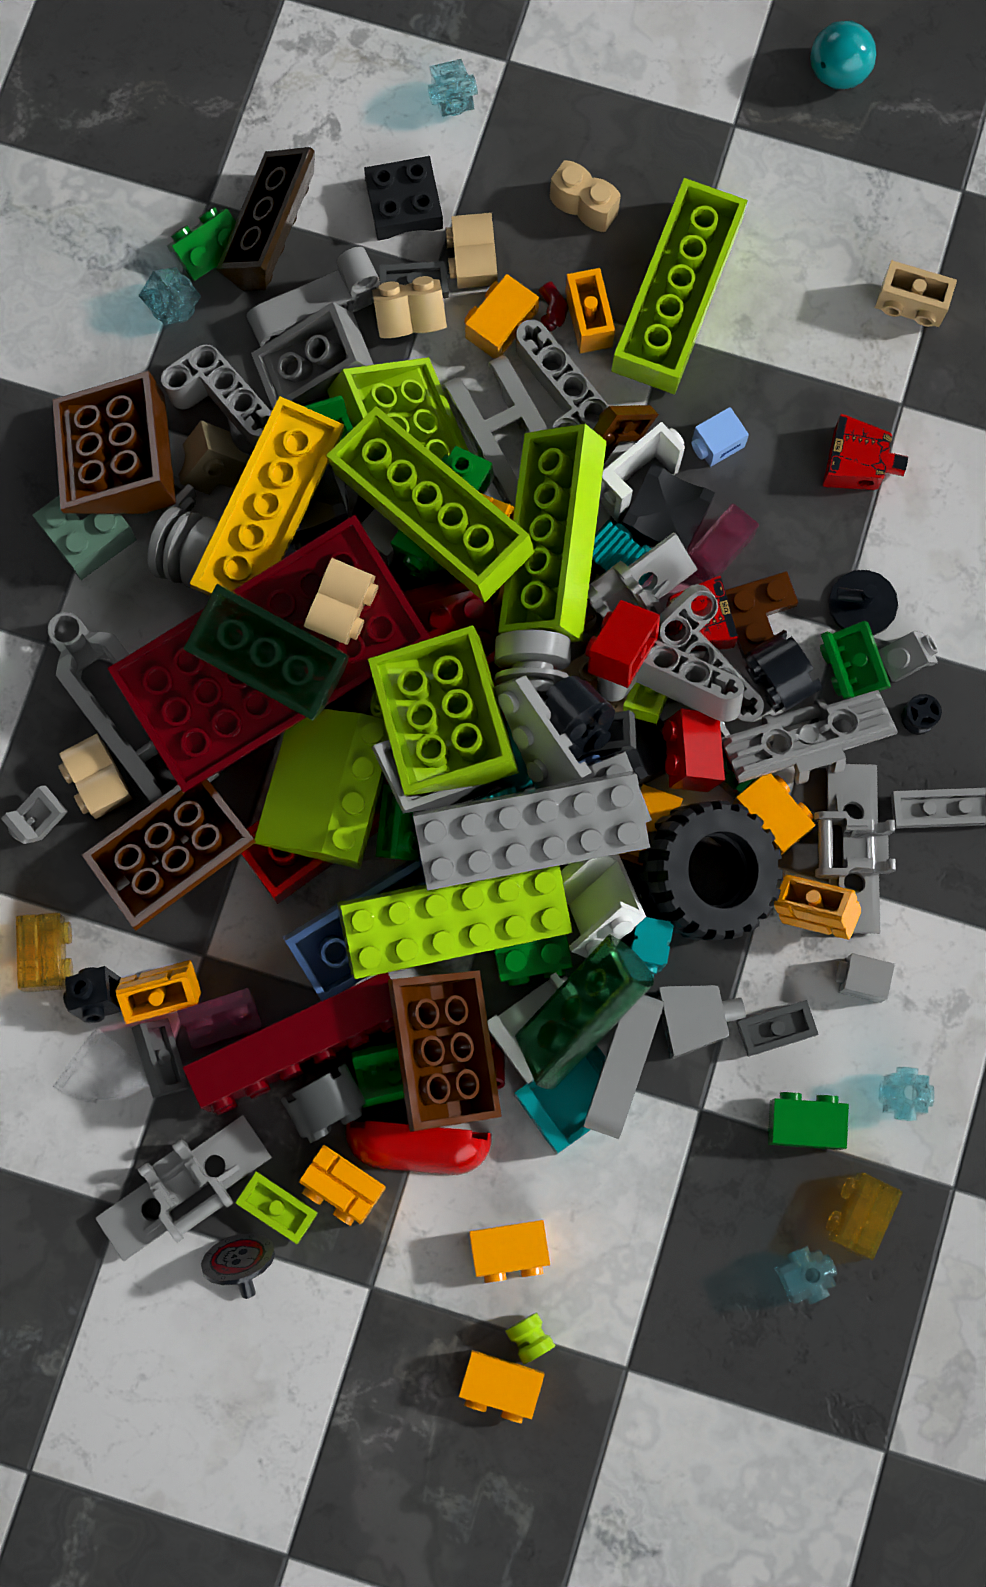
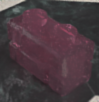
(723, 543)

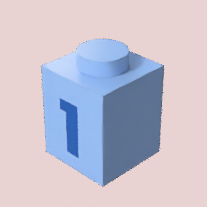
(719, 437)

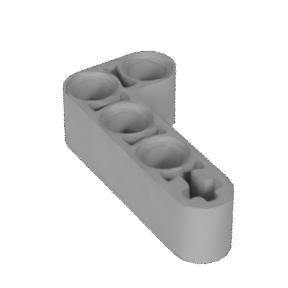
(347, 287)
(209, 373)
(557, 381)
(691, 636)
(685, 681)
(623, 1067)

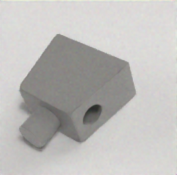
(696, 1017)

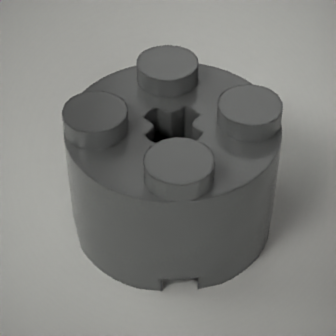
(324, 1102)

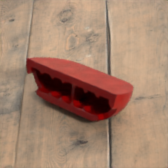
(425, 1150)

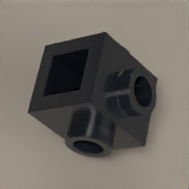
(92, 994)

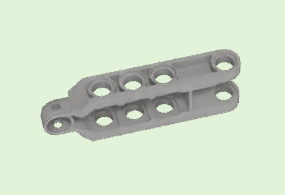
(480, 431)
(79, 650)

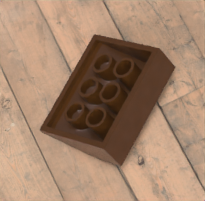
(114, 448)
(167, 851)
(444, 1049)

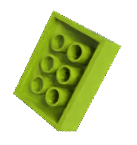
(408, 395)
(443, 714)
(325, 788)

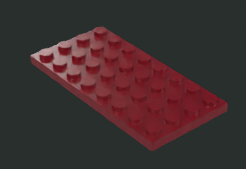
(211, 719)

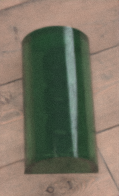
(267, 652)
(583, 1011)

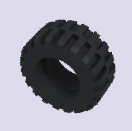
(752, 870)

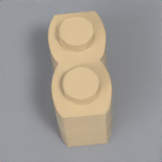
(581, 195)
(473, 250)
(409, 307)
(340, 602)
(95, 777)

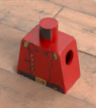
(861, 456)
(721, 628)

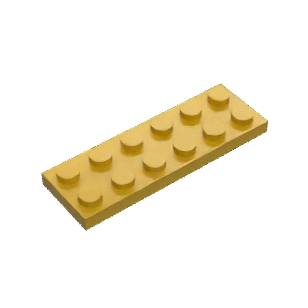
(269, 497)

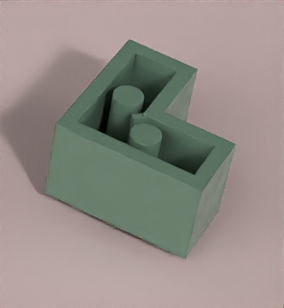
(84, 542)

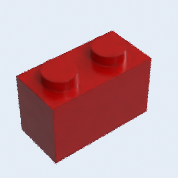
(622, 643)
(693, 751)

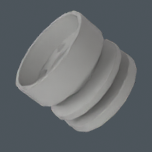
(179, 544)
(533, 654)

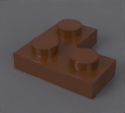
(624, 424)
(753, 603)

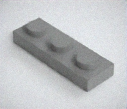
(939, 808)

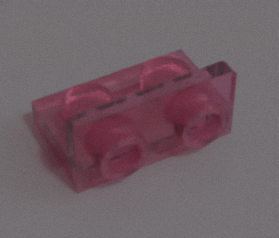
(220, 1018)

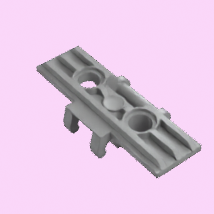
(669, 567)
(813, 743)
(863, 840)
(176, 1180)

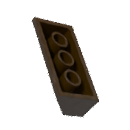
(267, 217)

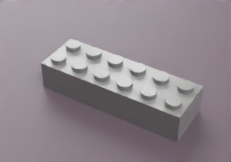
(531, 830)

